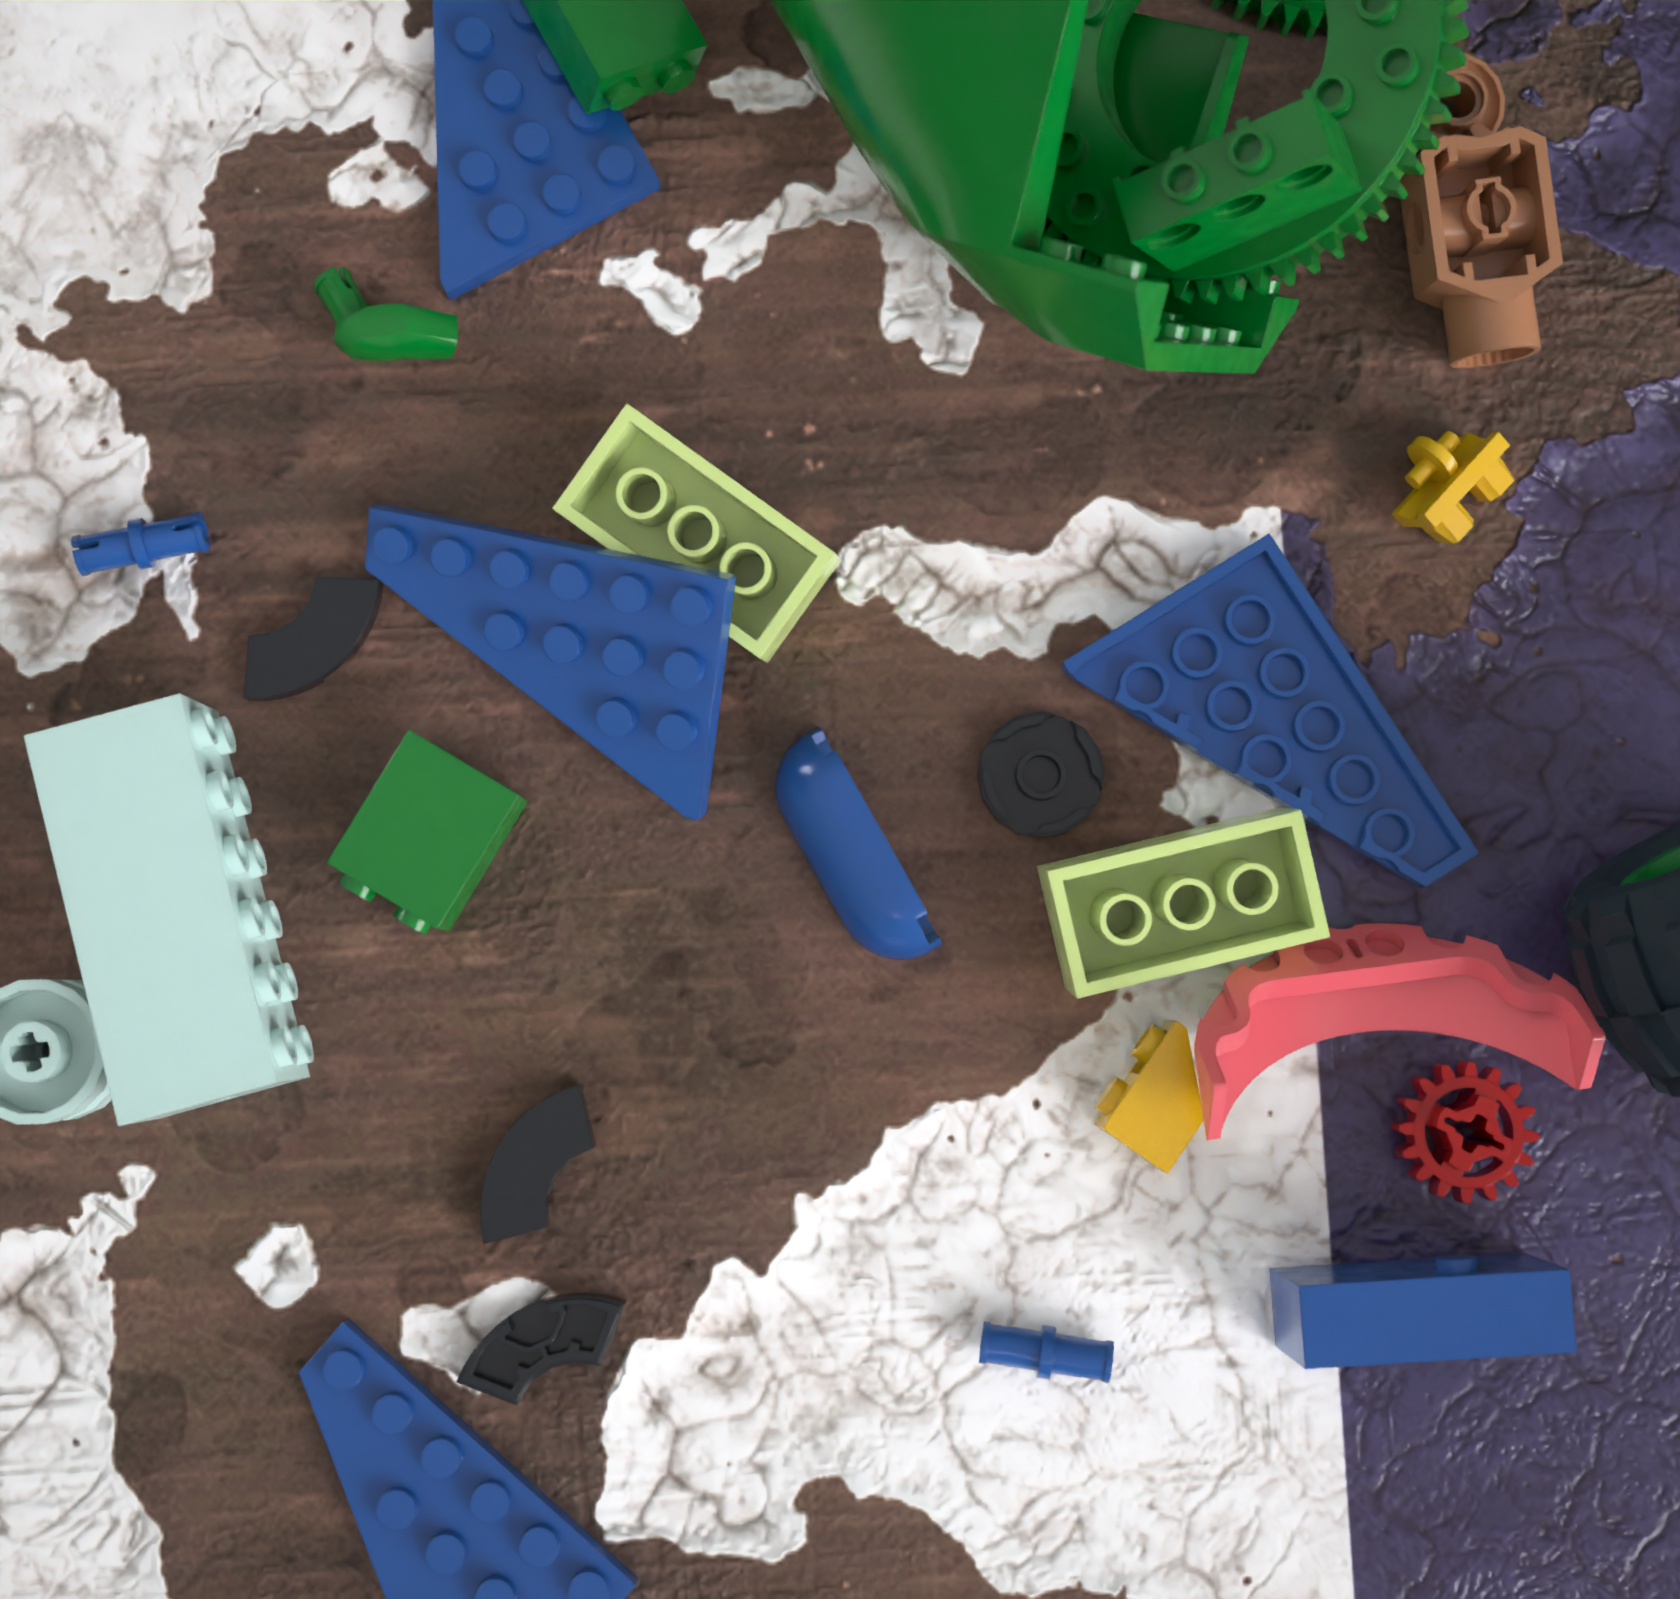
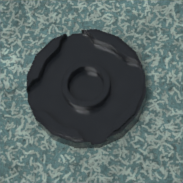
(1040, 775)

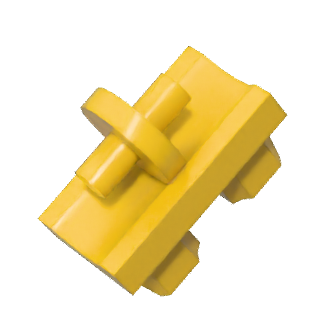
(1444, 475)

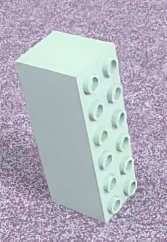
(168, 907)

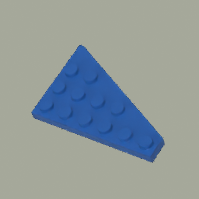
(516, 146)
(591, 633)
(1272, 697)
(436, 1497)

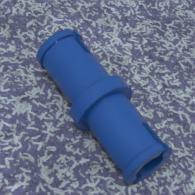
(140, 543)
(1046, 1352)

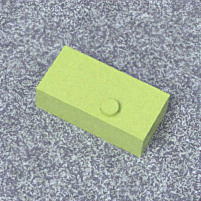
(668, 503)
(1183, 901)

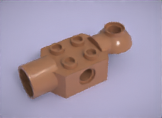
(1482, 225)

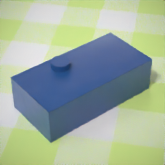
(1422, 1310)

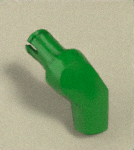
(383, 330)

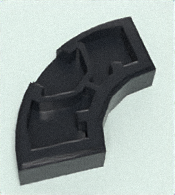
(314, 643)
(528, 1163)
(540, 1338)

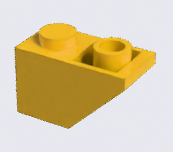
(1158, 1101)

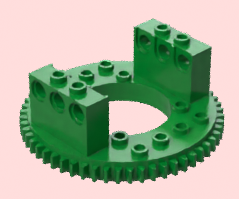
(1274, 184)

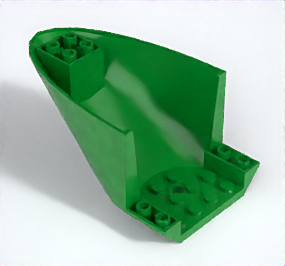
(965, 134)

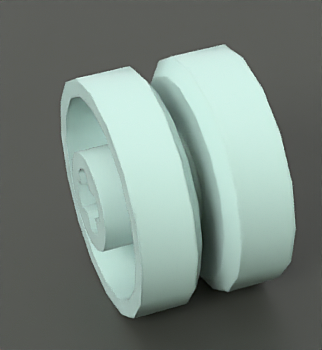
(42, 1084)

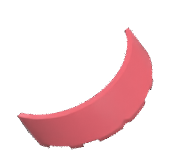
(1387, 982)

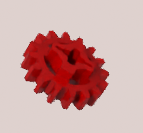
(1478, 1111)

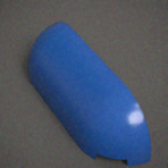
(850, 852)

